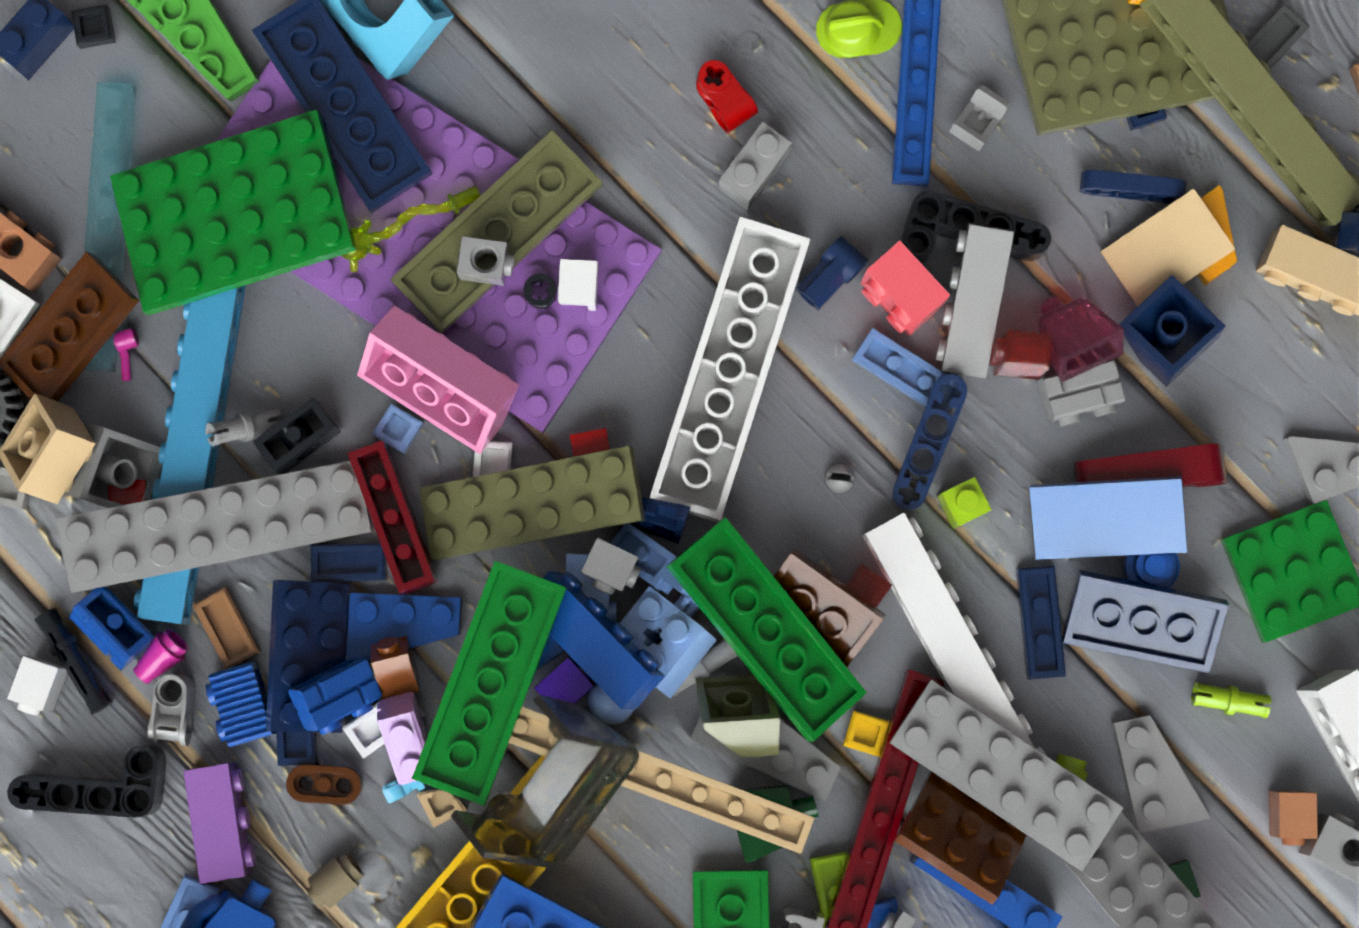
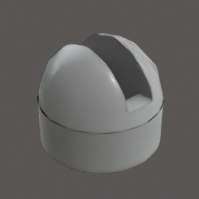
(839, 486)

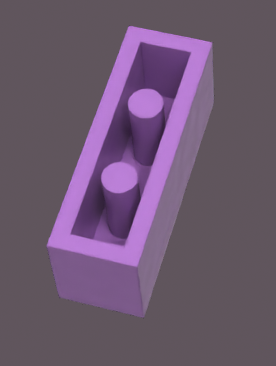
(219, 822)

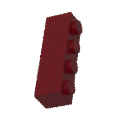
(393, 517)

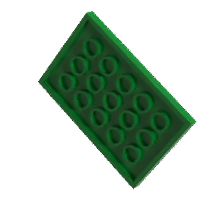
(232, 212)

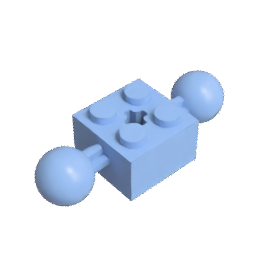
(678, 654)

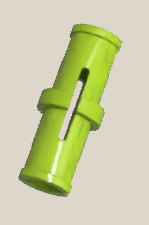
(1231, 700)

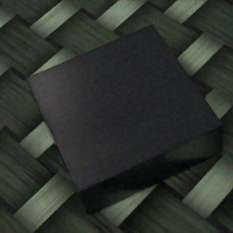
(93, 26)

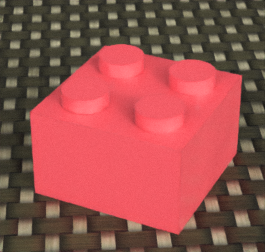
(903, 289)

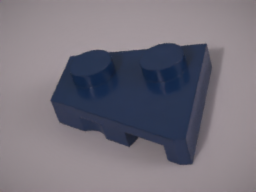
(663, 519)

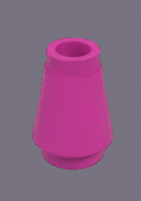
(161, 655)

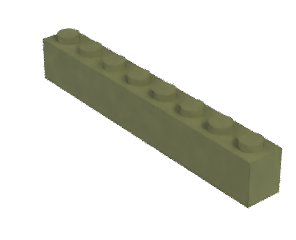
(1258, 106)

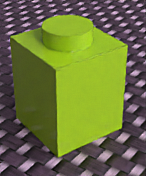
(964, 503)

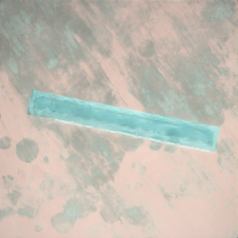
(109, 156)

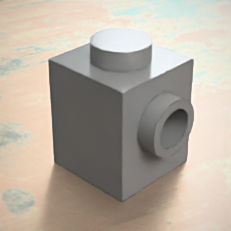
(611, 567)

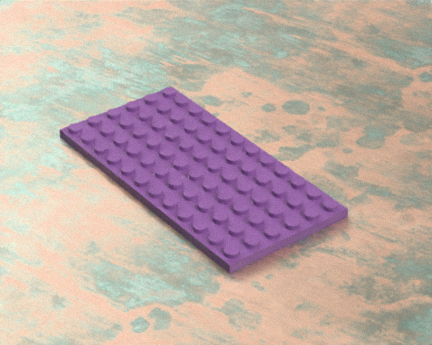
(532, 346)

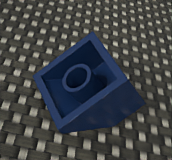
(1170, 330)

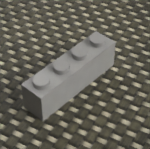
(976, 299)

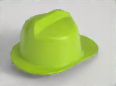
(858, 28)

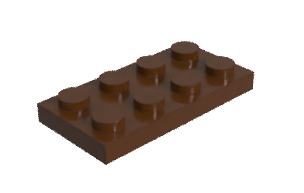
(68, 330)

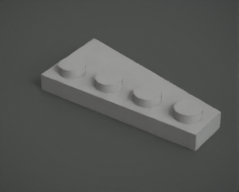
(796, 765)

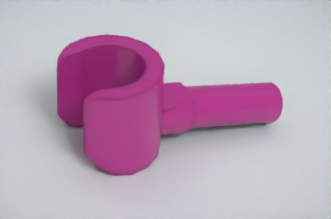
(124, 341)

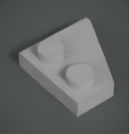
(1324, 466)

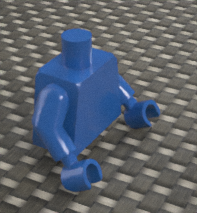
(232, 910)

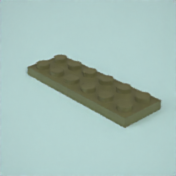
(517, 210)
(532, 503)

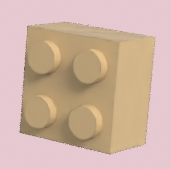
(46, 449)

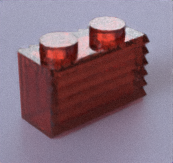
(1021, 355)

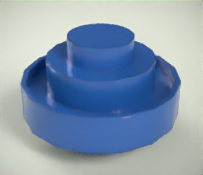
(1152, 568)

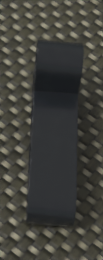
(942, 225)
(87, 788)

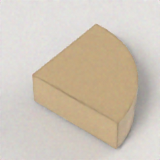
(440, 805)

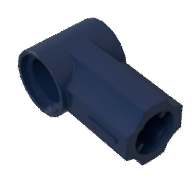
(837, 266)

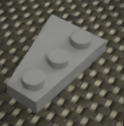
(1153, 778)

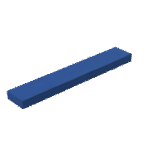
(916, 92)

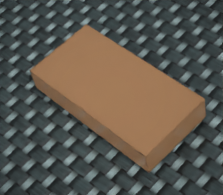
(226, 628)

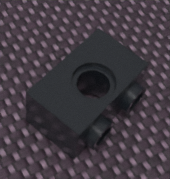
(296, 436)

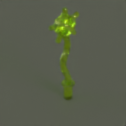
(364, 240)

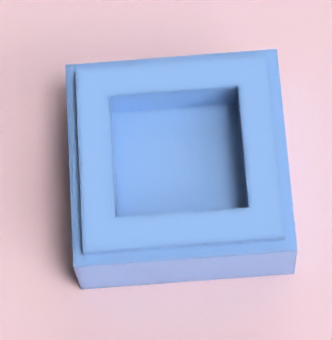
(397, 428)

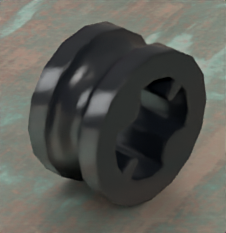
(551, 290)

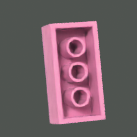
(437, 379)

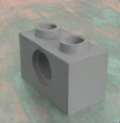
(1328, 848)

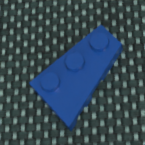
(388, 615)

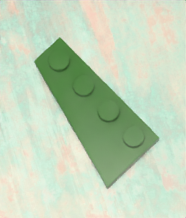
(204, 39)

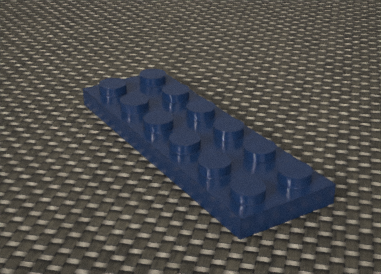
(355, 116)

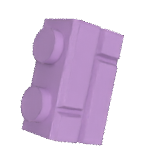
(402, 733)

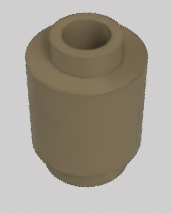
(334, 880)

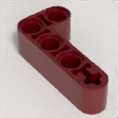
(1196, 464)

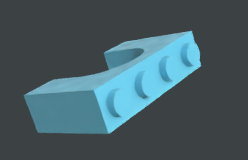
(394, 44)

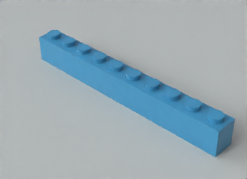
(187, 456)

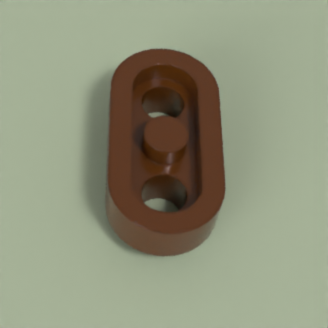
(325, 786)

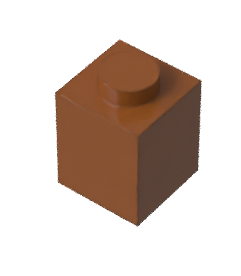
(394, 666)

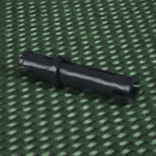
(65, 647)

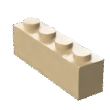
(1312, 268)

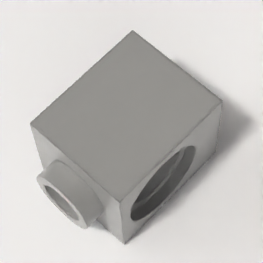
(473, 249)

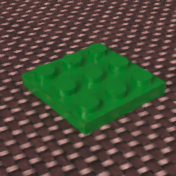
(1293, 571)

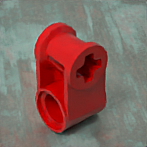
(727, 101)

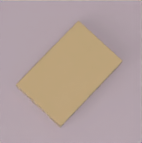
(1174, 242)

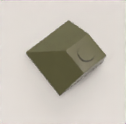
(739, 714)

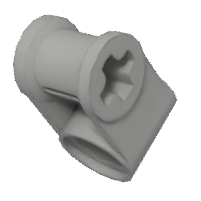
(171, 712)

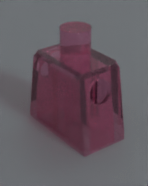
(1080, 336)

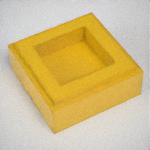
(865, 733)

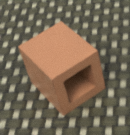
(1293, 816)

